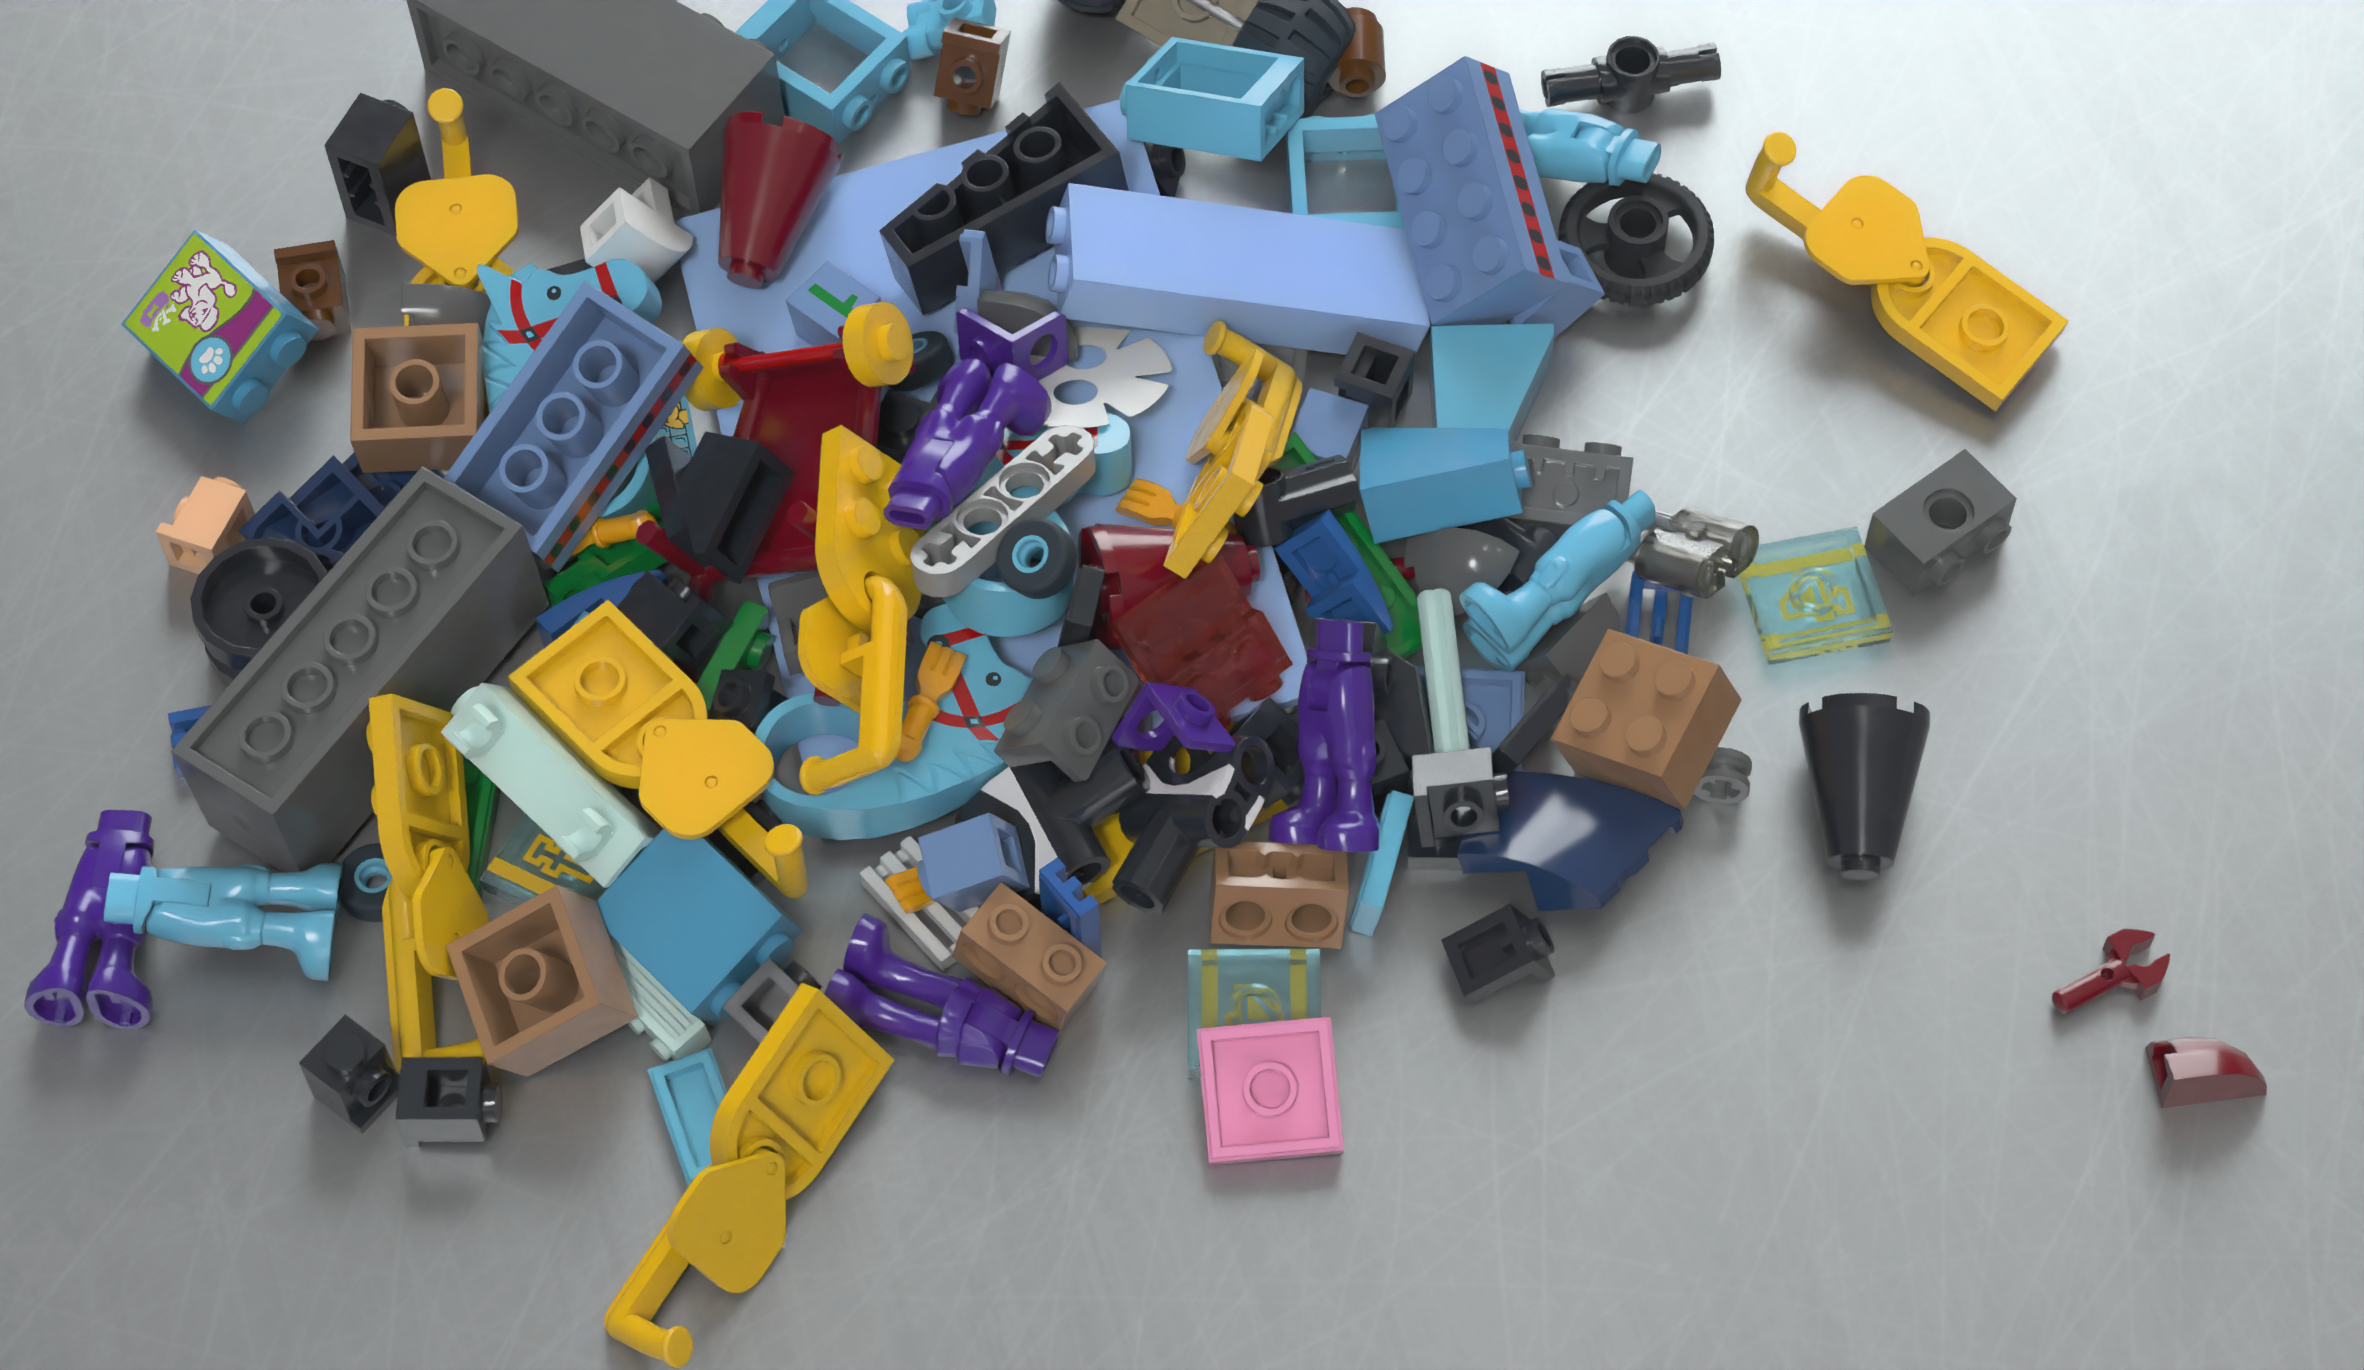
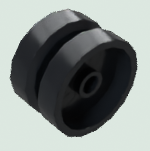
(248, 597)

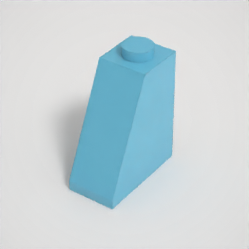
(1487, 374)

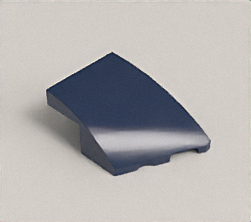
(329, 508)
(1570, 838)

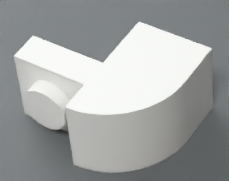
(636, 230)

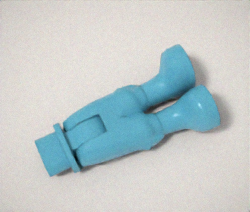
(1587, 148)
(1585, 556)
(223, 910)

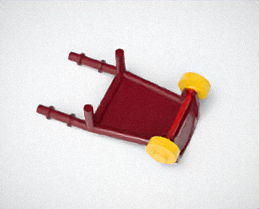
(787, 408)

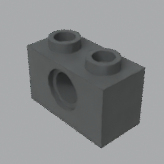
(1957, 495)

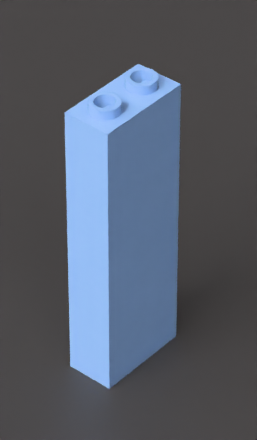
(1258, 270)

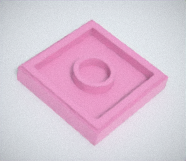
(1270, 1091)

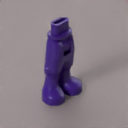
(962, 438)
(1334, 743)
(114, 992)

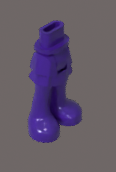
(976, 1021)

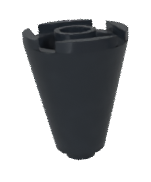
(1862, 776)

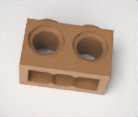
(1278, 895)
(1028, 958)

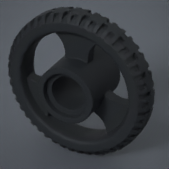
(1639, 263)

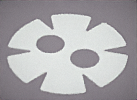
(1113, 378)

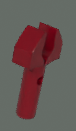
(2115, 973)

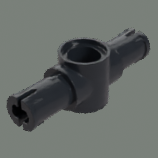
(1630, 74)

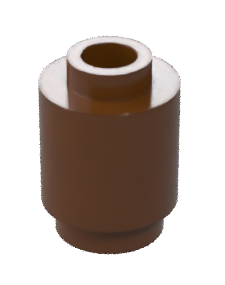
(1363, 62)

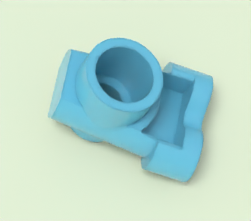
(930, 18)

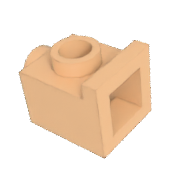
(205, 523)

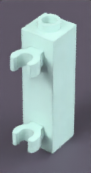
(549, 781)

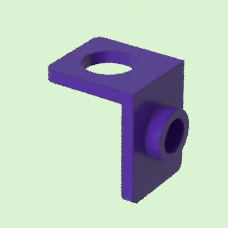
(995, 346)
(1184, 714)

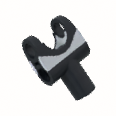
(1185, 812)
(1059, 814)

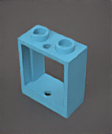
(1214, 98)
(849, 107)
(1334, 140)

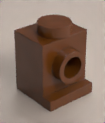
(984, 51)
(316, 285)

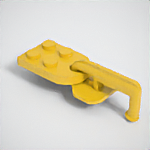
(456, 219)
(1965, 314)
(1240, 445)
(857, 634)
(651, 732)
(427, 852)
(764, 1149)

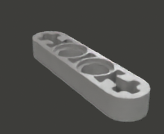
(994, 504)

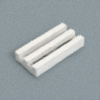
(874, 882)

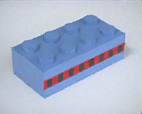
(1471, 196)
(575, 421)

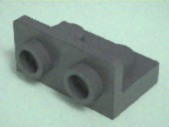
(1571, 481)

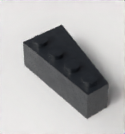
(1001, 194)

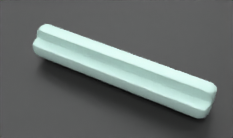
(1442, 671)

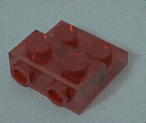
(1204, 638)

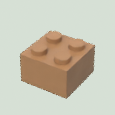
(415, 395)
(1646, 718)
(541, 981)

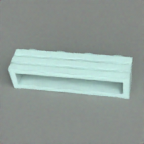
(659, 1014)

